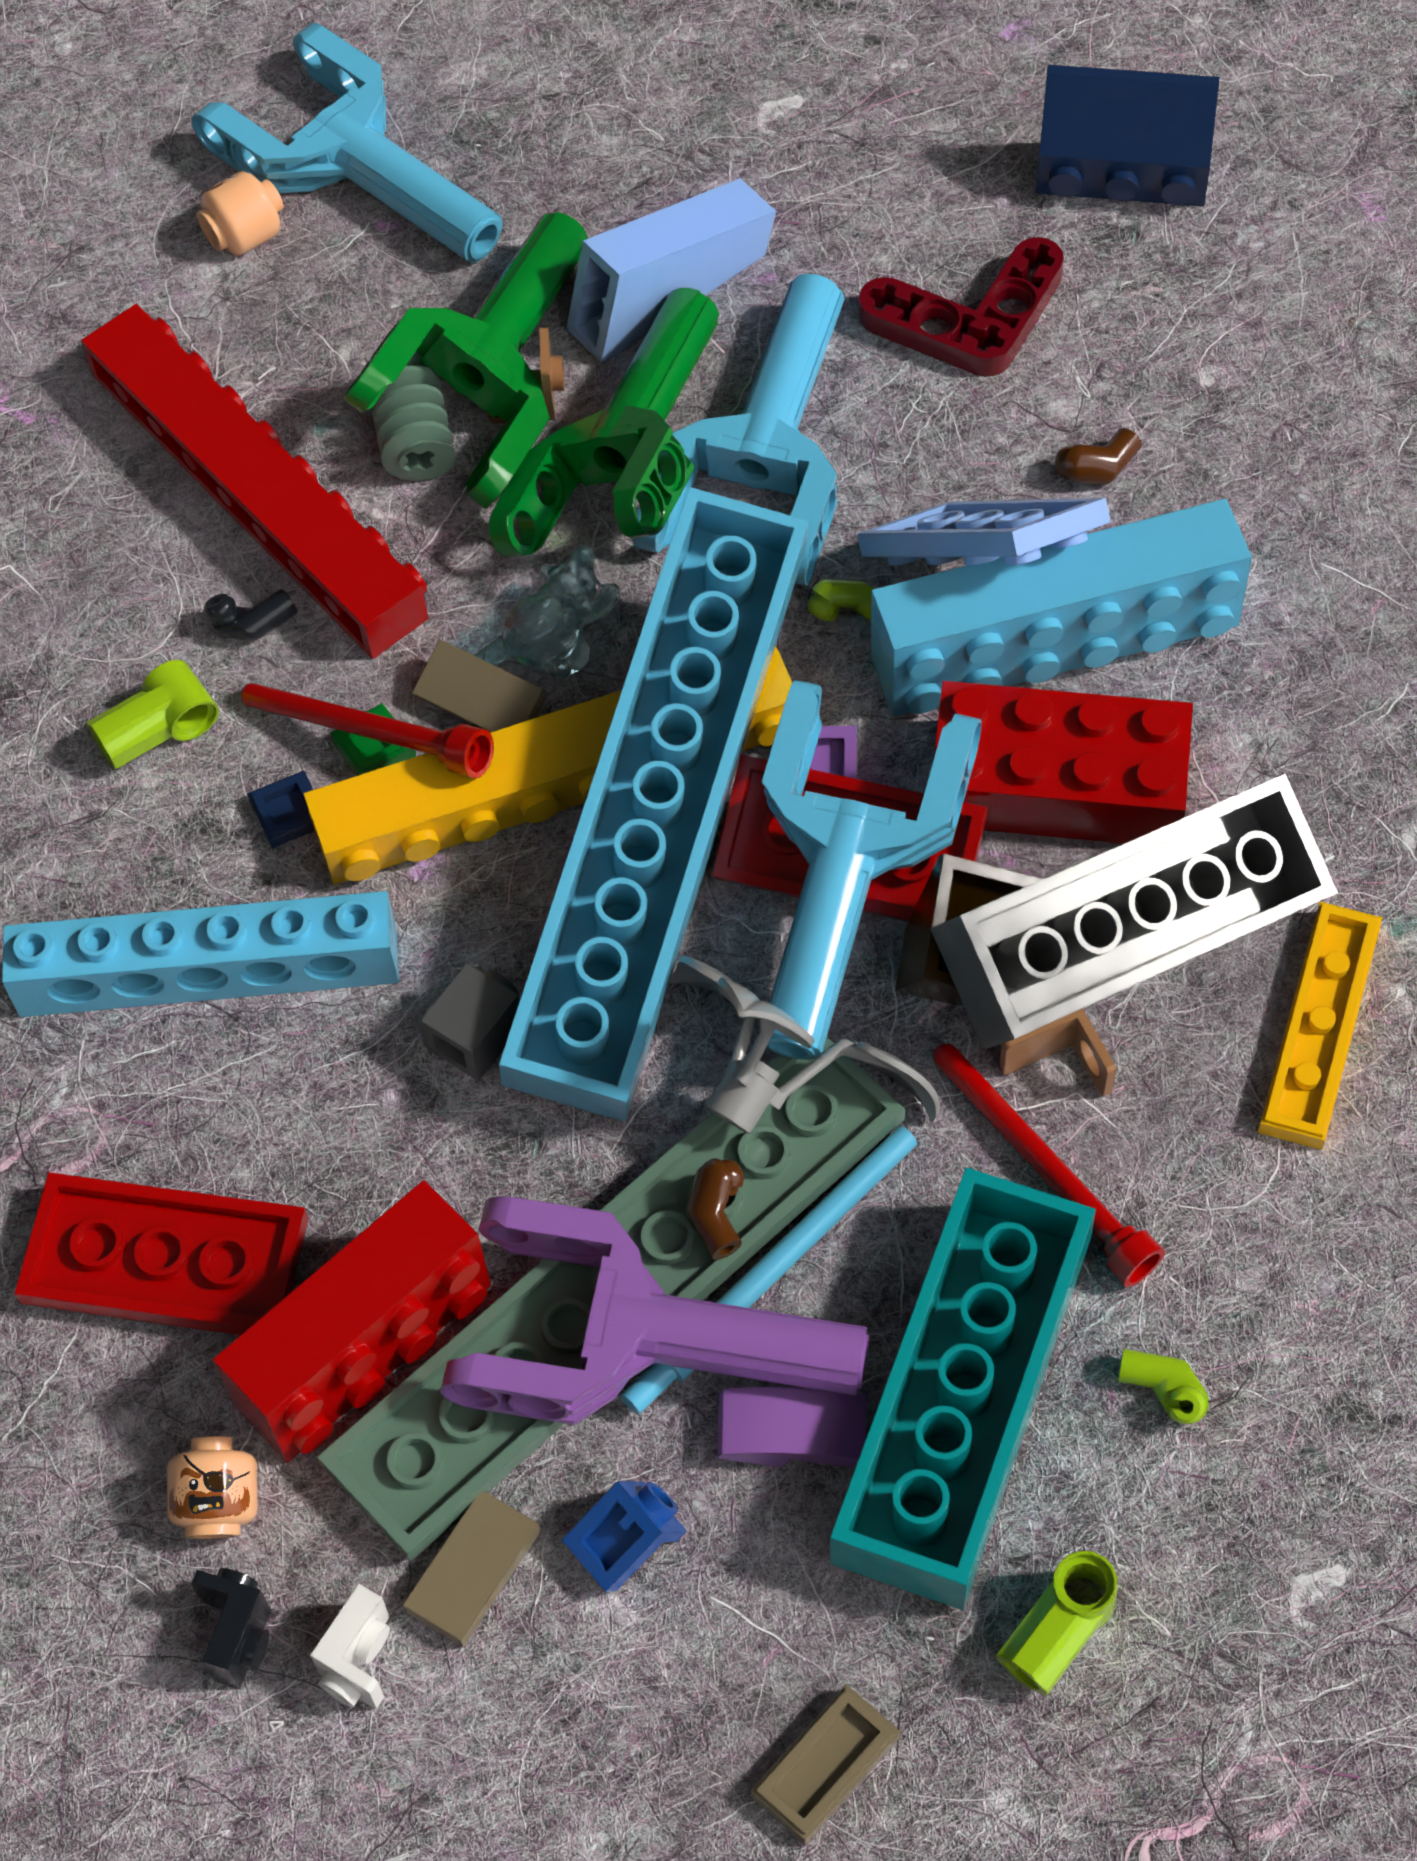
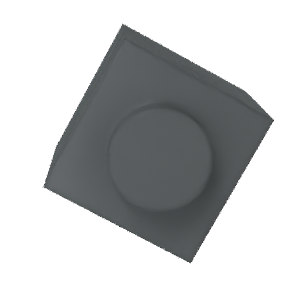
(471, 1020)

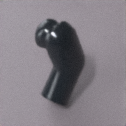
(248, 623)

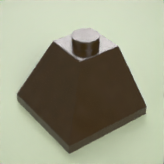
(951, 890)

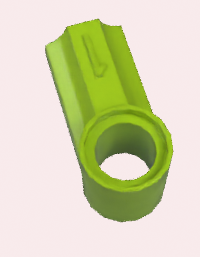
(167, 707)
(1057, 1626)

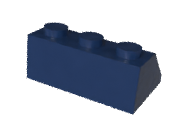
(1127, 135)

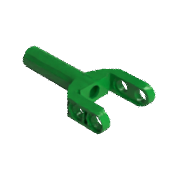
(482, 352)
(618, 444)

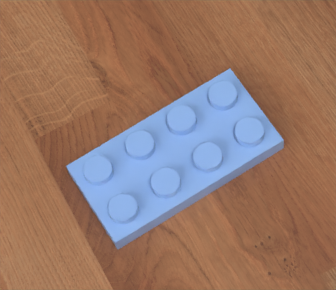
(985, 531)

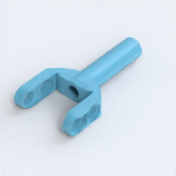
(350, 144)
(764, 441)
(845, 850)

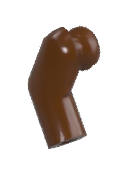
(1098, 463)
(707, 1202)

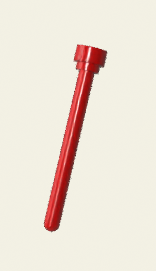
(462, 749)
(1129, 1252)

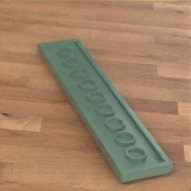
(426, 1459)

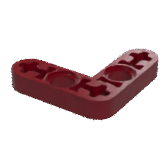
(983, 325)

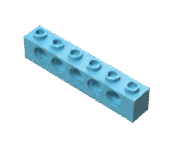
(200, 954)

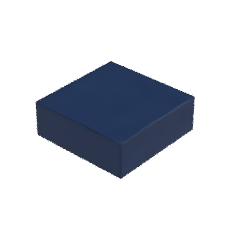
(283, 809)

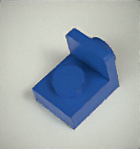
(624, 1531)

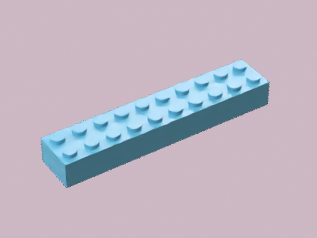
(654, 806)

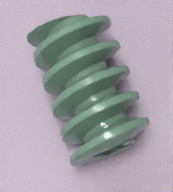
(414, 425)

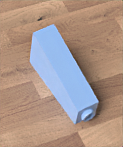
(636, 266)

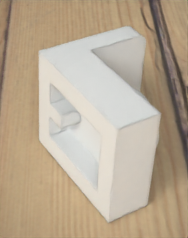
(352, 1637)

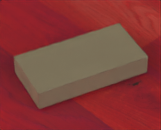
(477, 689)
(472, 1568)
(825, 1764)

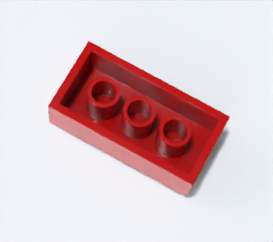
(1074, 760)
(355, 1322)

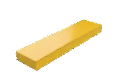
(1320, 1026)

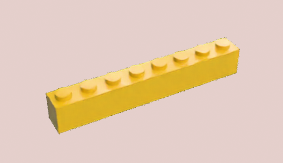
(534, 772)

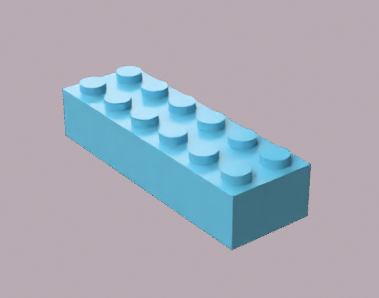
(1063, 612)

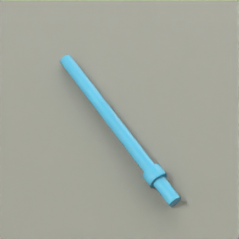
(785, 1254)

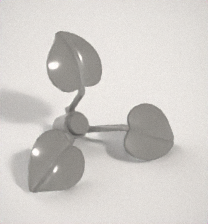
(749, 1083)

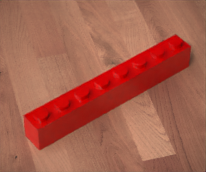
(257, 480)

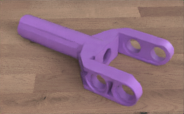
(638, 1326)

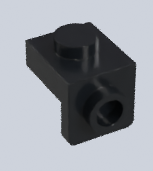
(240, 1634)

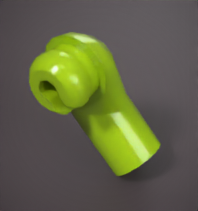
(837, 593)
(1170, 1380)

